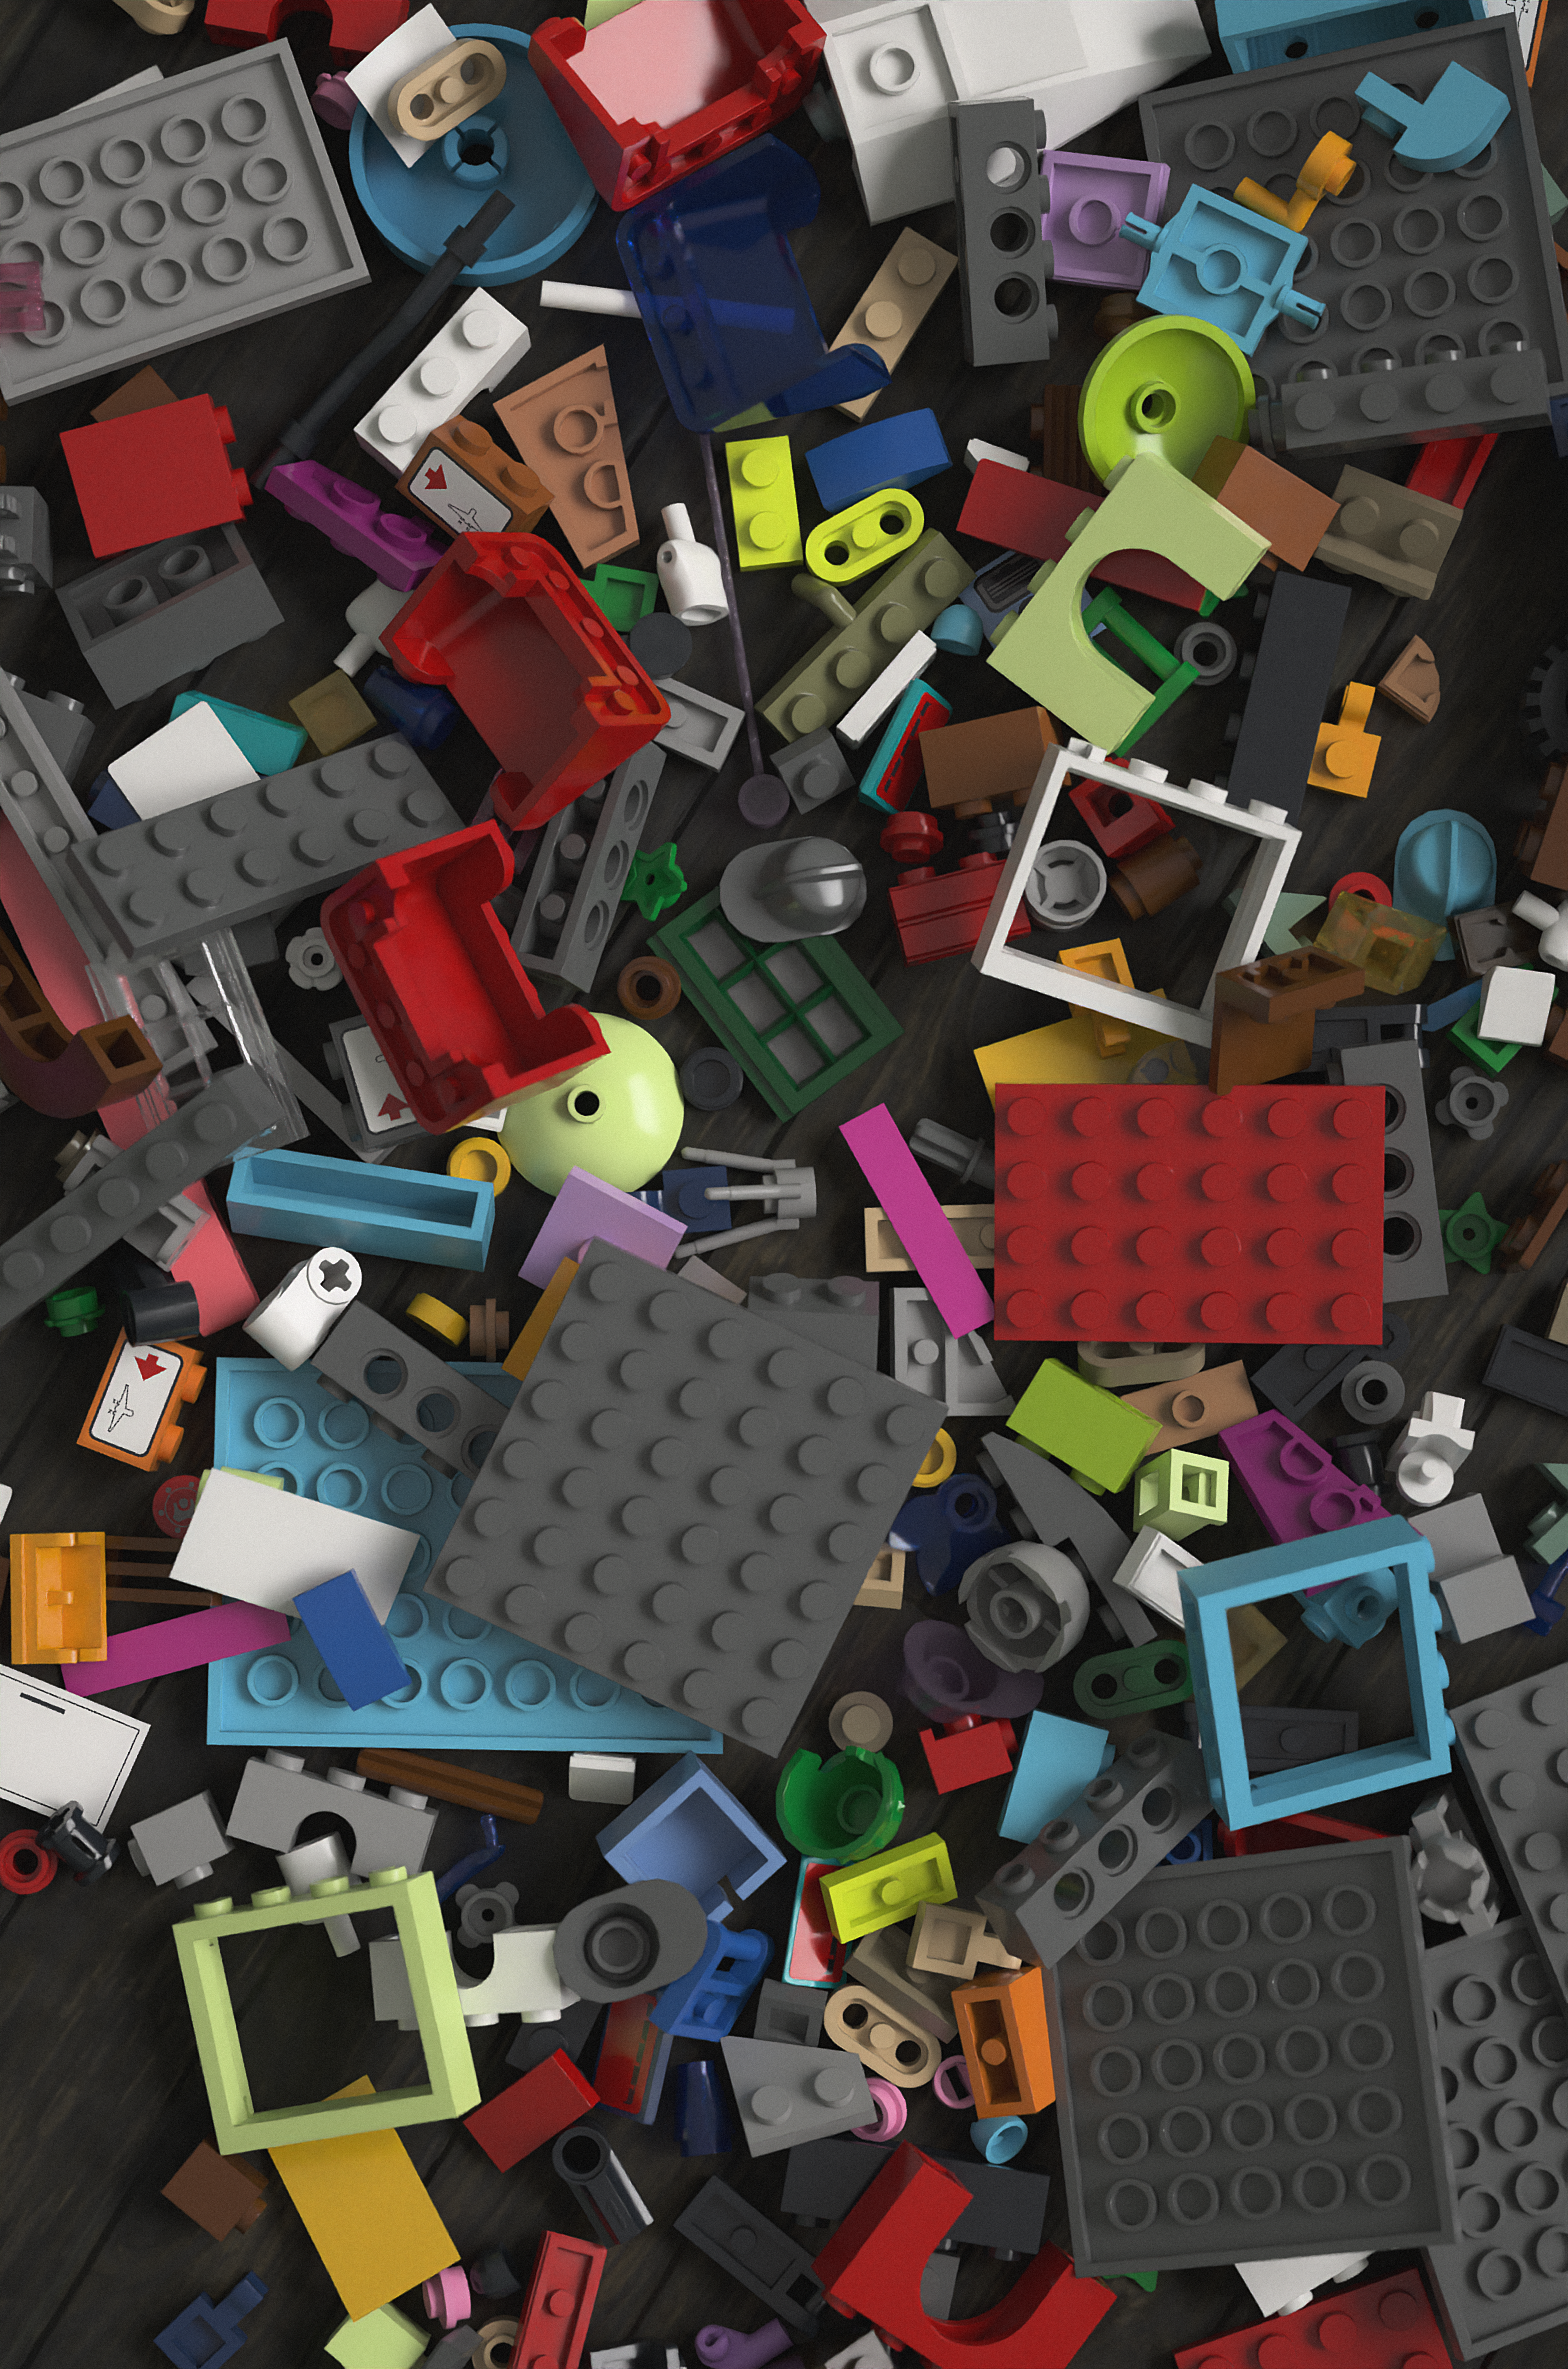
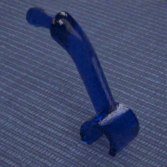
(1545, 1608)
(472, 1863)

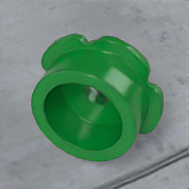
(74, 1311)

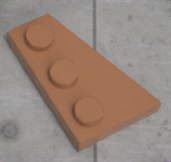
(573, 443)

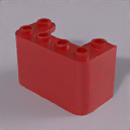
(447, 984)

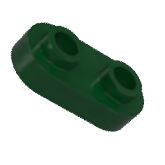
(1134, 1679)

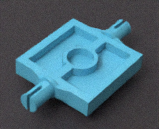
(1222, 267)

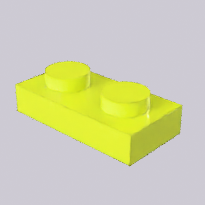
(764, 503)
(887, 1887)

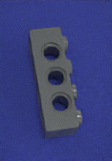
(975, 133)
(584, 874)
(1418, 1264)
(367, 1336)
(1097, 1849)

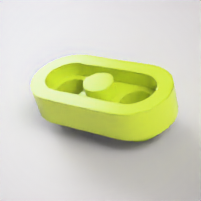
(861, 535)

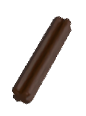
(451, 1783)

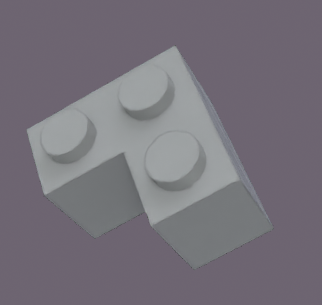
(1471, 1579)

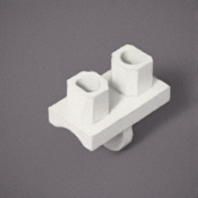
(1430, 1450)

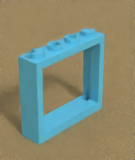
(1288, 1568)

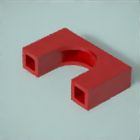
(878, 2269)

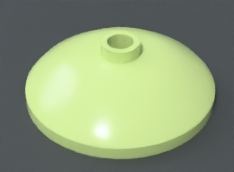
(626, 1136)

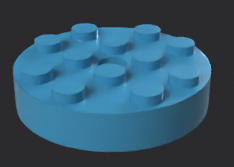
(531, 165)

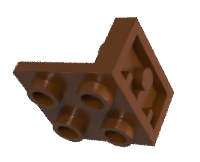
(1268, 1014)
(1529, 1235)

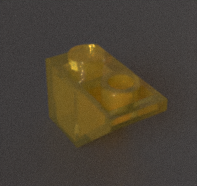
(1383, 940)

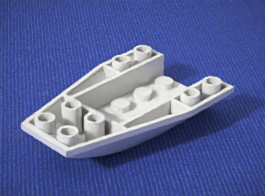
(908, 58)

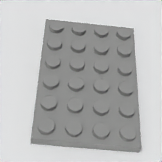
(169, 219)

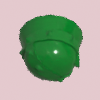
(842, 1808)

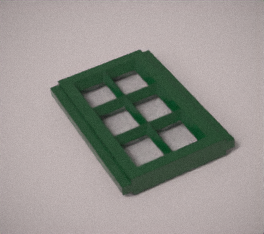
(783, 1010)

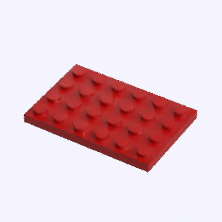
(1189, 1213)

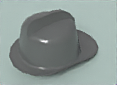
(793, 890)
(630, 1940)

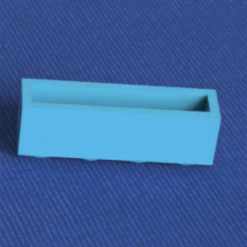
(363, 1208)

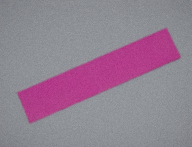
(919, 1220)
(178, 1646)

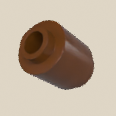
(1155, 876)

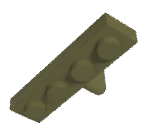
(863, 635)

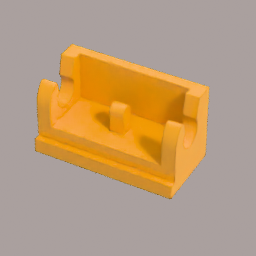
(58, 1597)

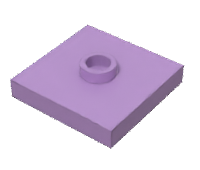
(1086, 214)
(591, 1208)

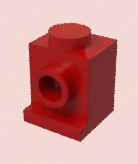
(1119, 835)
(968, 1751)

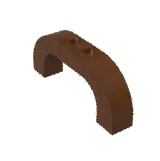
(53, 1067)

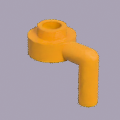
(1324, 171)

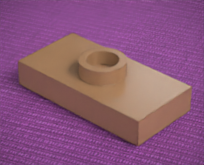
(1196, 1405)

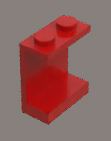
(156, 475)

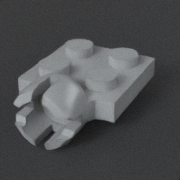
(1451, 1866)

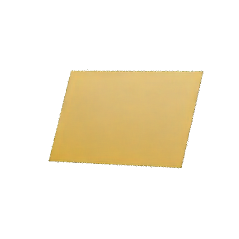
(1064, 1055)
(365, 2212)

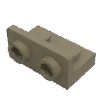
(1388, 533)

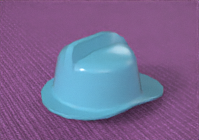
(1444, 869)

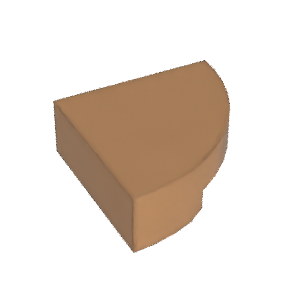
(1414, 681)

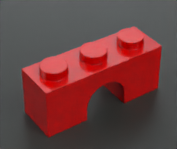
(355, 29)

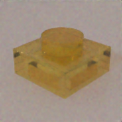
(333, 713)

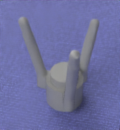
(786, 1193)

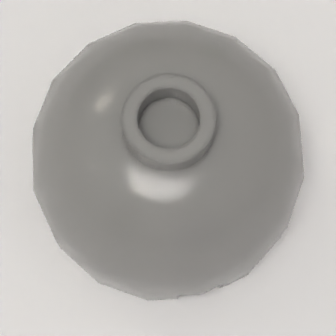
(1025, 1605)

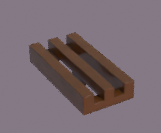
(117, 1568)

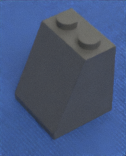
(831, 1312)

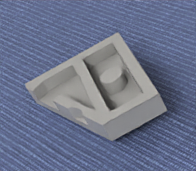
(937, 1364)
(795, 2092)

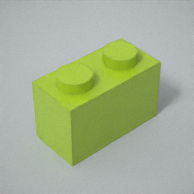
(1083, 1427)

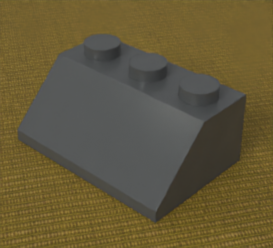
(167, 610)

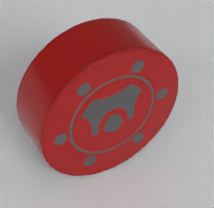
(176, 1504)

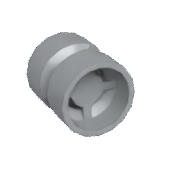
(1064, 886)

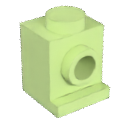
(1180, 1494)

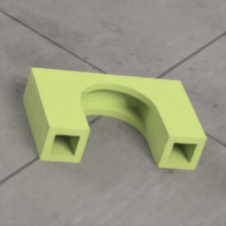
(1047, 643)

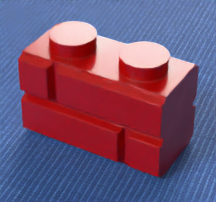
(947, 912)

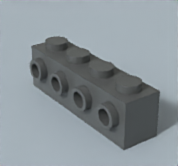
(1416, 403)

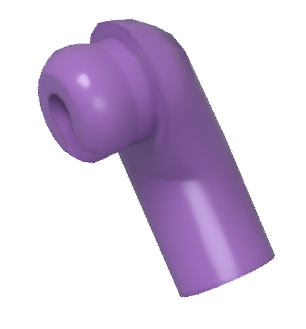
(730, 2349)

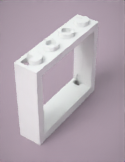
(1100, 994)

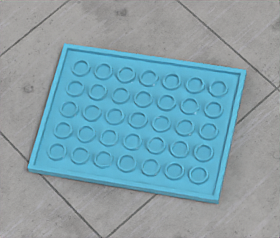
(467, 1675)

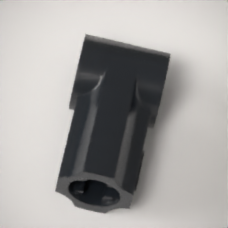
(151, 1301)
(602, 2185)

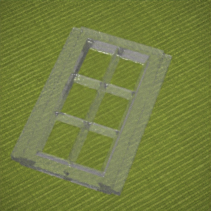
(243, 1014)

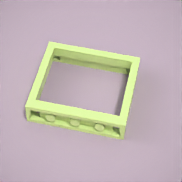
(433, 1992)

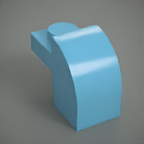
(1444, 130)

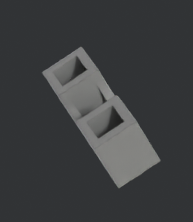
(281, 1794)

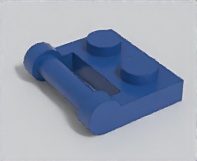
(710, 2000)

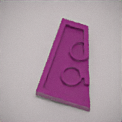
(349, 514)
(1295, 1483)

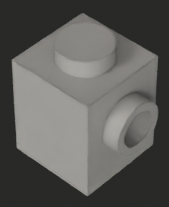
(181, 1841)

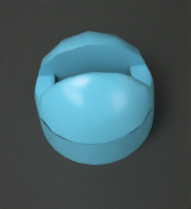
(958, 630)
(999, 2137)

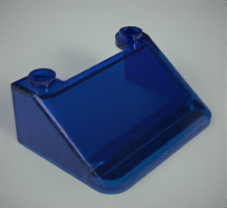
(729, 296)

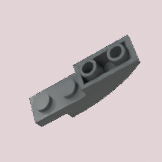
(1058, 1508)

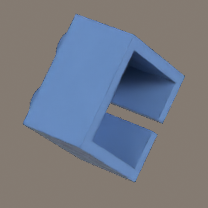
(692, 1835)

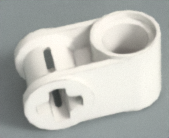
(300, 1310)

